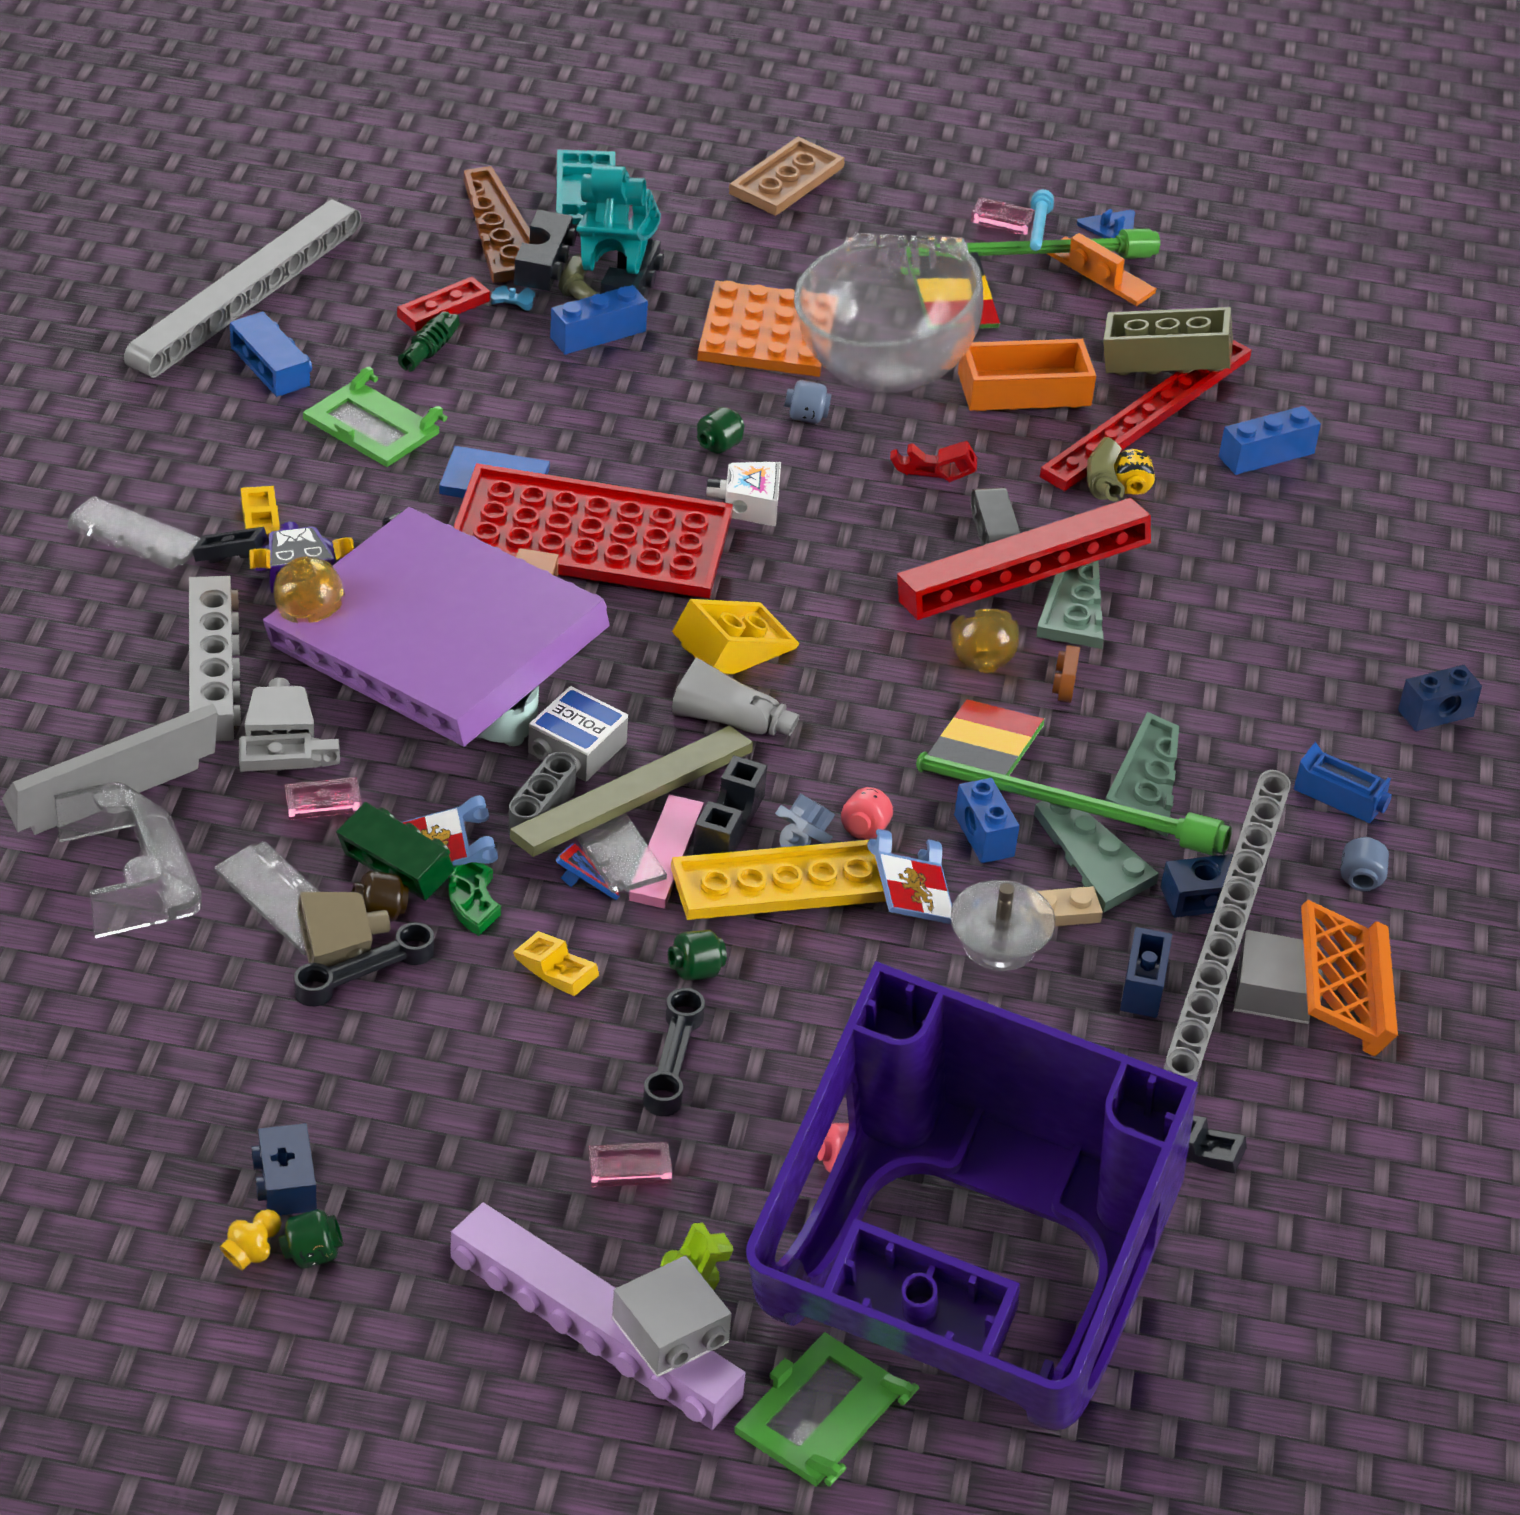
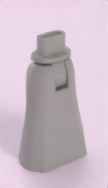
(719, 698)

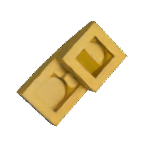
(260, 508)
(553, 963)

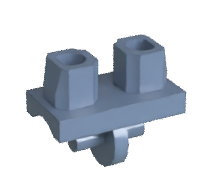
(807, 821)

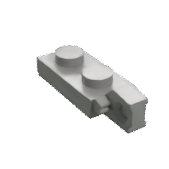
(286, 752)

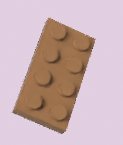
(786, 176)

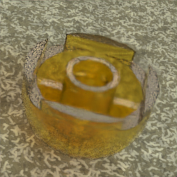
(308, 589)
(986, 639)

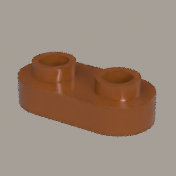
(1067, 664)

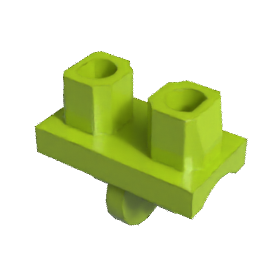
(703, 1252)

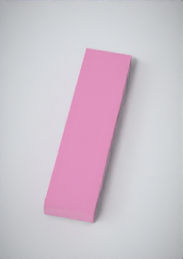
(669, 840)

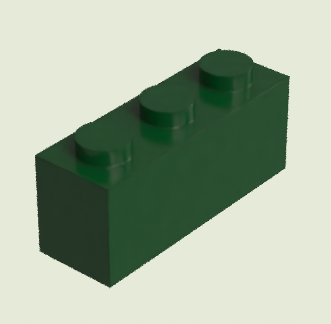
(396, 848)

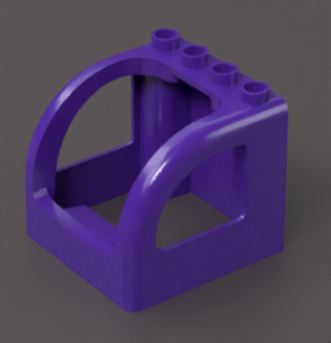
(998, 1110)

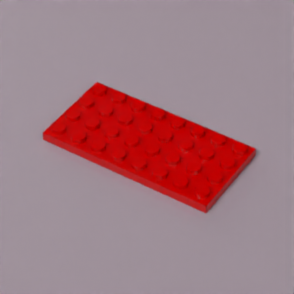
(599, 528)

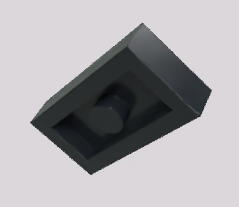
(228, 544)

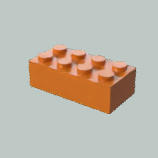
(1027, 374)

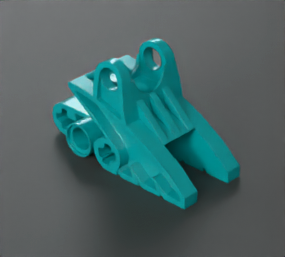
(606, 224)

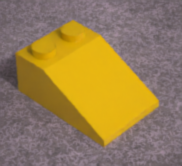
(732, 634)

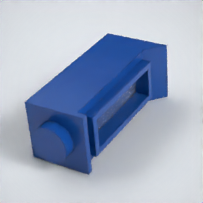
(1342, 785)

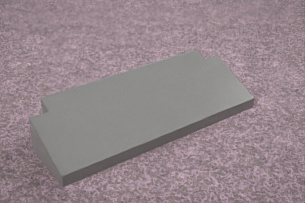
(136, 760)

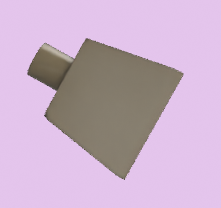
(337, 925)

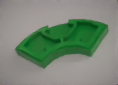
(470, 896)

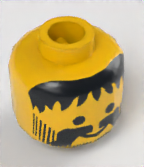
(1134, 469)

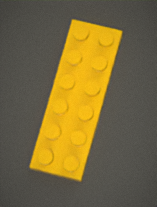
(777, 879)

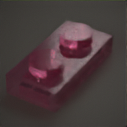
(1002, 216)
(322, 798)
(629, 1164)

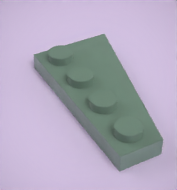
(1074, 608)
(1148, 769)
(1096, 854)

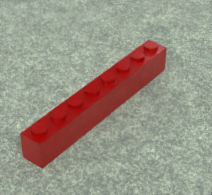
(1023, 558)

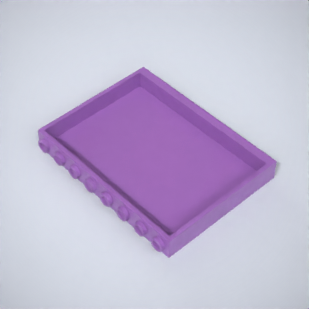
(443, 626)

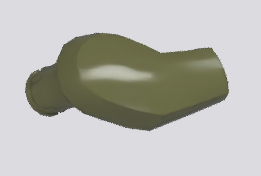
(572, 279)
(1101, 472)

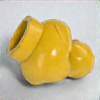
(248, 1241)

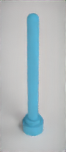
(1043, 203)

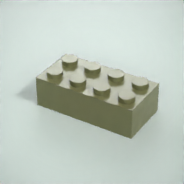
(1168, 340)

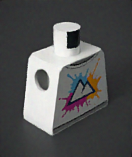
(751, 490)

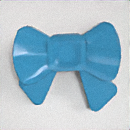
(523, 299)

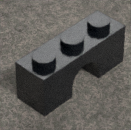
(542, 259)
(644, 279)
(726, 821)

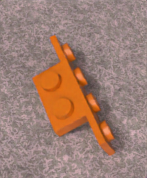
(1104, 268)

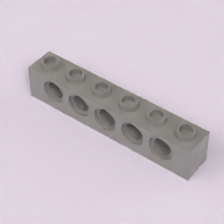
(213, 650)

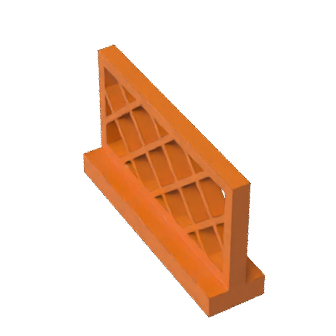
(1371, 978)

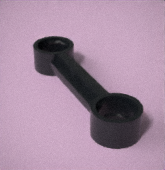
(363, 964)
(674, 1052)

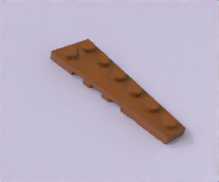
(497, 221)

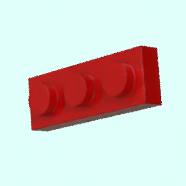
(452, 299)

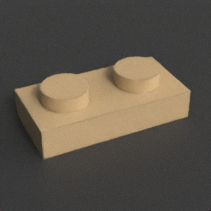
(1074, 905)

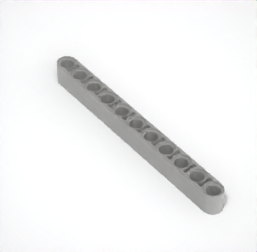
(241, 288)
(1227, 926)

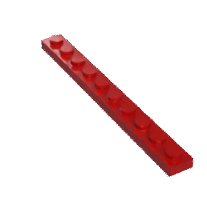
(1138, 419)

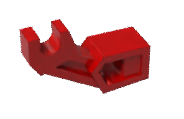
(937, 466)

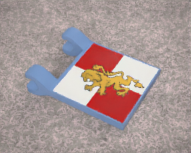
(450, 829)
(912, 884)

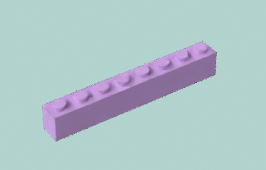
(582, 1308)

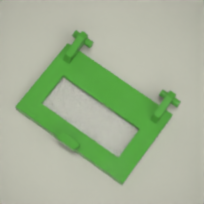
(373, 421)
(821, 1408)

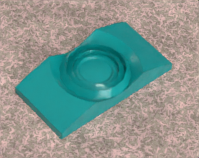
(570, 170)

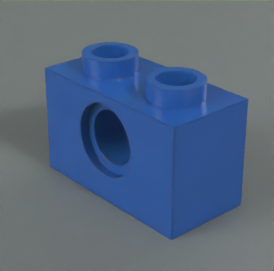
(986, 820)

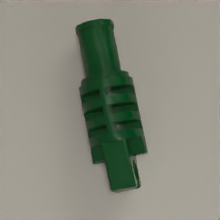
(429, 340)

